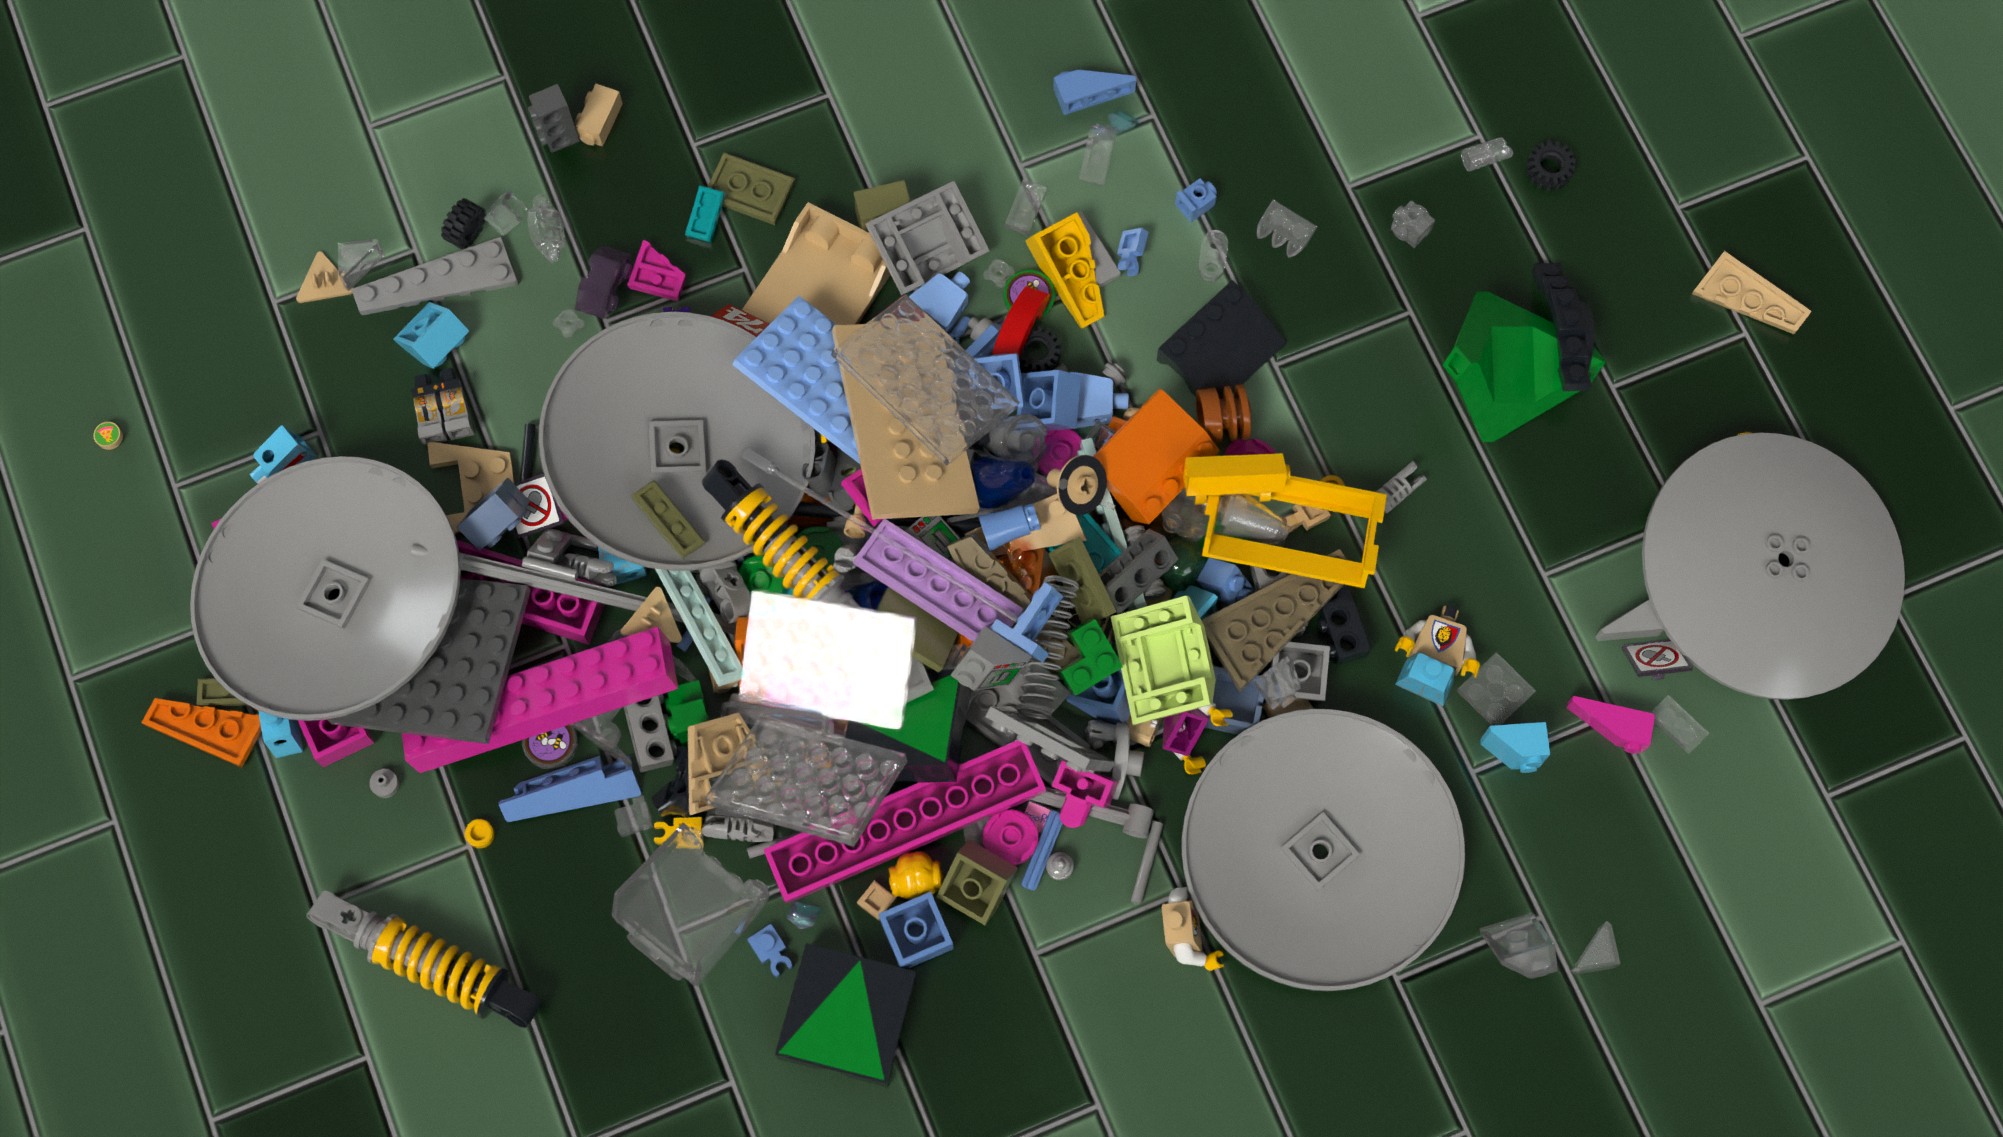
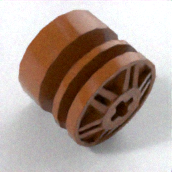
(1224, 414)

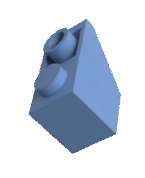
(1224, 581)

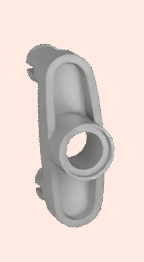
(1126, 761)

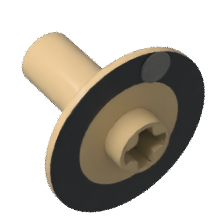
(1079, 484)

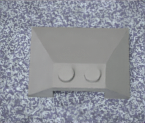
(927, 237)

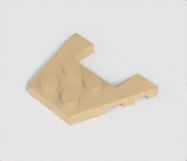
(479, 472)
(709, 751)

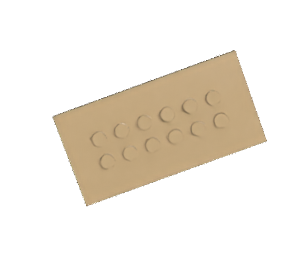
(896, 467)

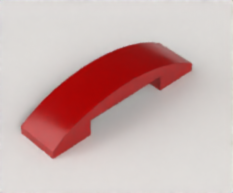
(1020, 321)

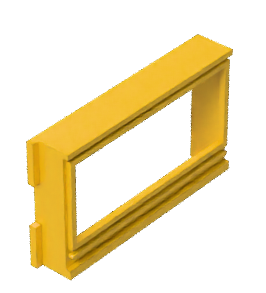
(1315, 495)

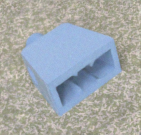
(943, 299)
(1098, 400)

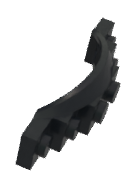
(1572, 325)

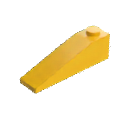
(1067, 261)

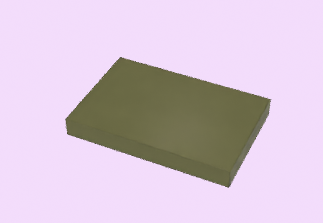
(751, 188)
(1075, 563)
(932, 636)

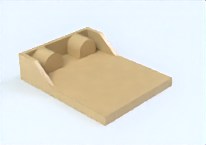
(826, 265)

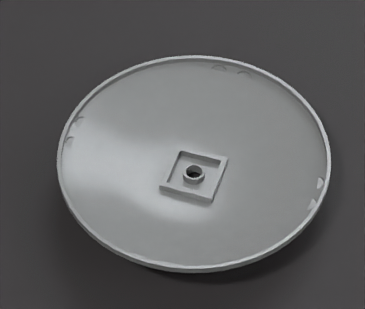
(634, 396)
(280, 553)
(1719, 576)
(1387, 837)

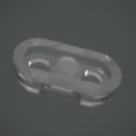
(1213, 257)

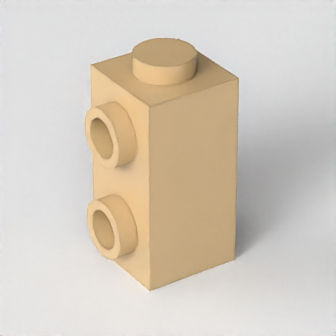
(598, 115)

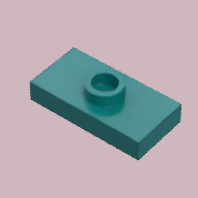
(705, 214)

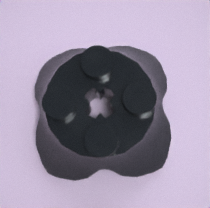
(674, 796)

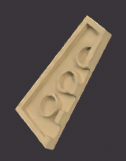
(1748, 293)
(1056, 528)

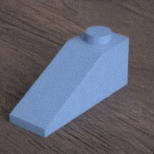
(1088, 88)

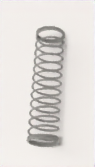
(1045, 709)

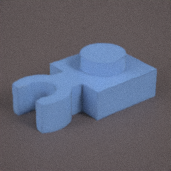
(768, 947)

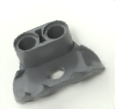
(828, 474)

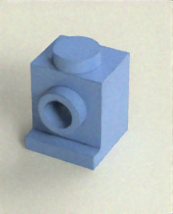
(1193, 206)

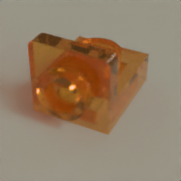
(1014, 561)

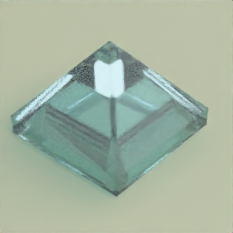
(1122, 121)
(803, 914)

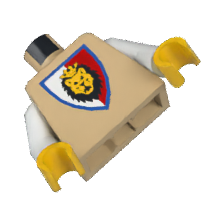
(1442, 640)
(1183, 931)

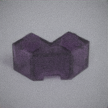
(598, 291)

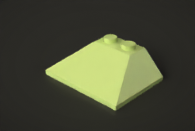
(1164, 659)

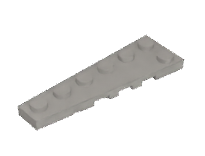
(462, 272)

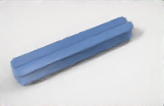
(1045, 845)

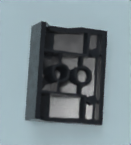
(1222, 342)

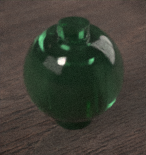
(1188, 567)

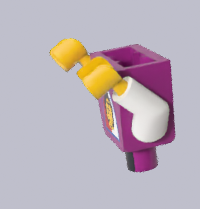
(1184, 729)

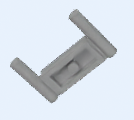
(550, 548)

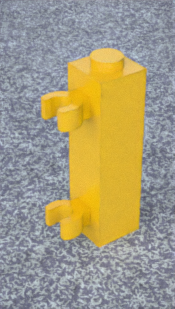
(1235, 475)

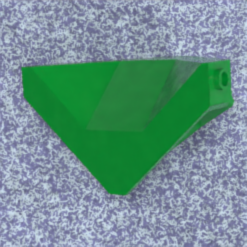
(1507, 366)

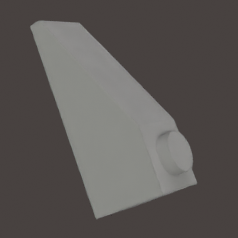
(1635, 624)

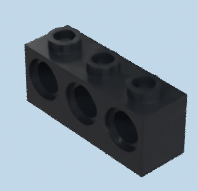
(1350, 631)

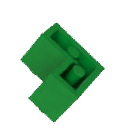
(1095, 661)
(687, 709)

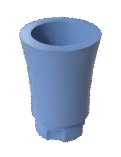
(1009, 525)

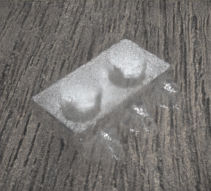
(1286, 226)

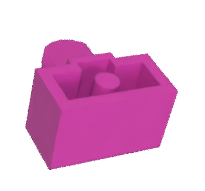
(1082, 792)

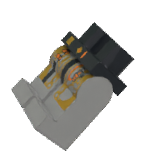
(438, 399)

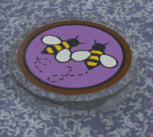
(552, 747)

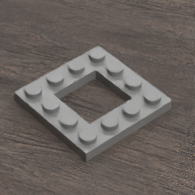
(1052, 742)

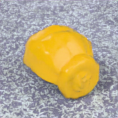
(915, 875)

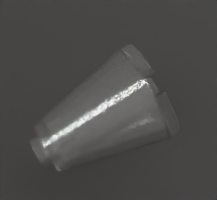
(1019, 438)
(1249, 520)

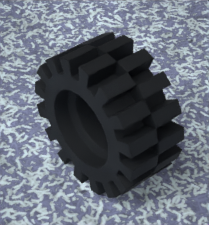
(1554, 153)
(463, 223)
(1053, 351)

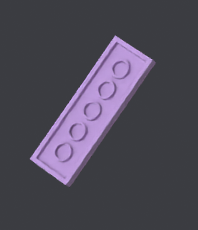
(927, 588)

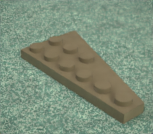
(981, 563)
(1263, 623)

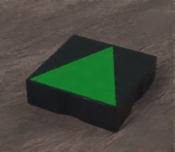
(928, 733)
(846, 1015)

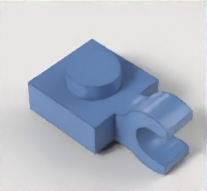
(1131, 245)

